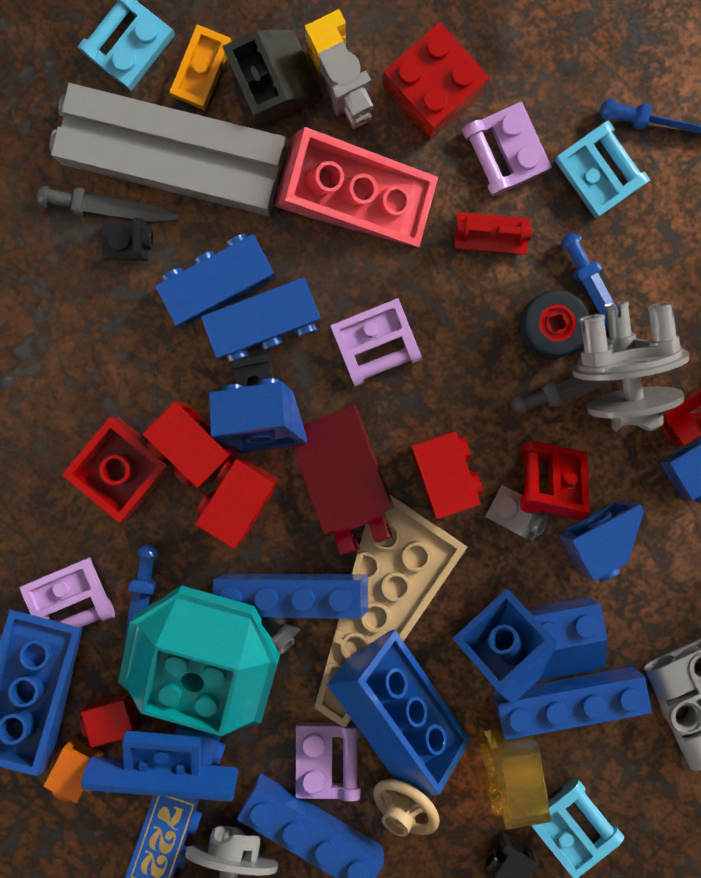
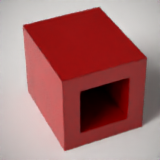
(109, 719)

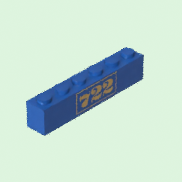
(170, 819)

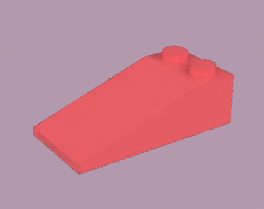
(354, 188)

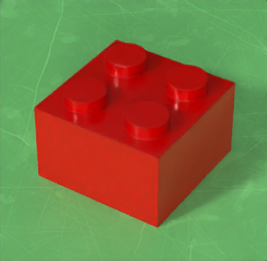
(435, 80)
(187, 443)
(117, 469)
(445, 474)
(237, 501)

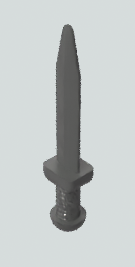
(82, 202)
(552, 394)

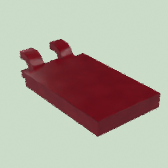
(344, 478)

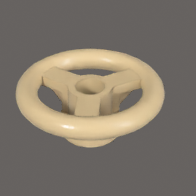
(400, 812)

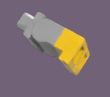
(339, 68)

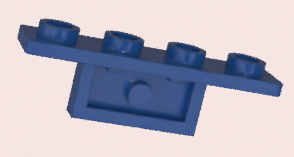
(160, 767)

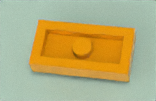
(200, 68)

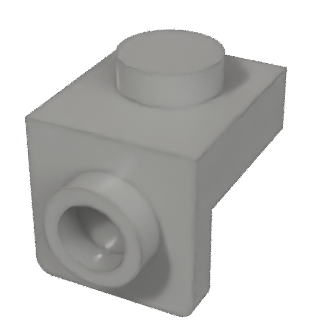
(507, 513)

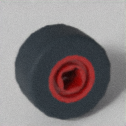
(541, 326)

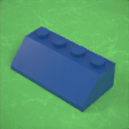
(401, 713)

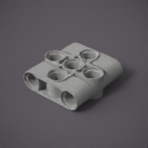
(678, 686)

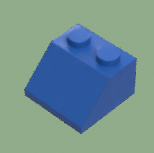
(256, 416)
(603, 539)
(579, 633)
(507, 646)

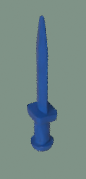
(641, 116)
(587, 273)
(142, 585)

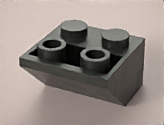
(272, 74)

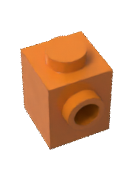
(69, 770)

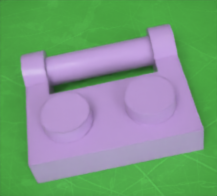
(516, 143)
(370, 331)
(67, 588)
(315, 761)

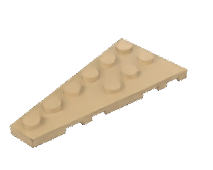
(401, 584)

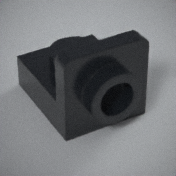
(126, 240)

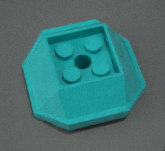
(199, 661)

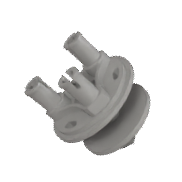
(629, 359)
(232, 854)

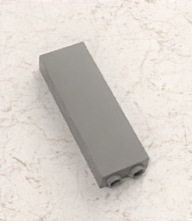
(168, 149)

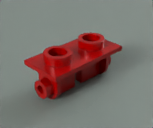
(492, 233)

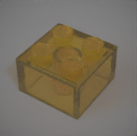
(515, 780)

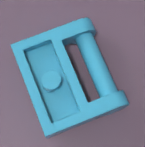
(135, 48)
(593, 176)
(567, 838)

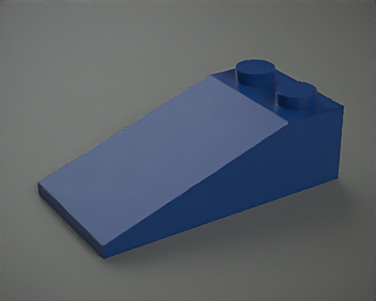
(34, 688)

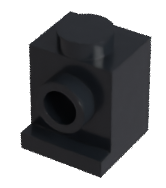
(250, 367)
(510, 859)

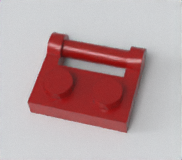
(566, 480)

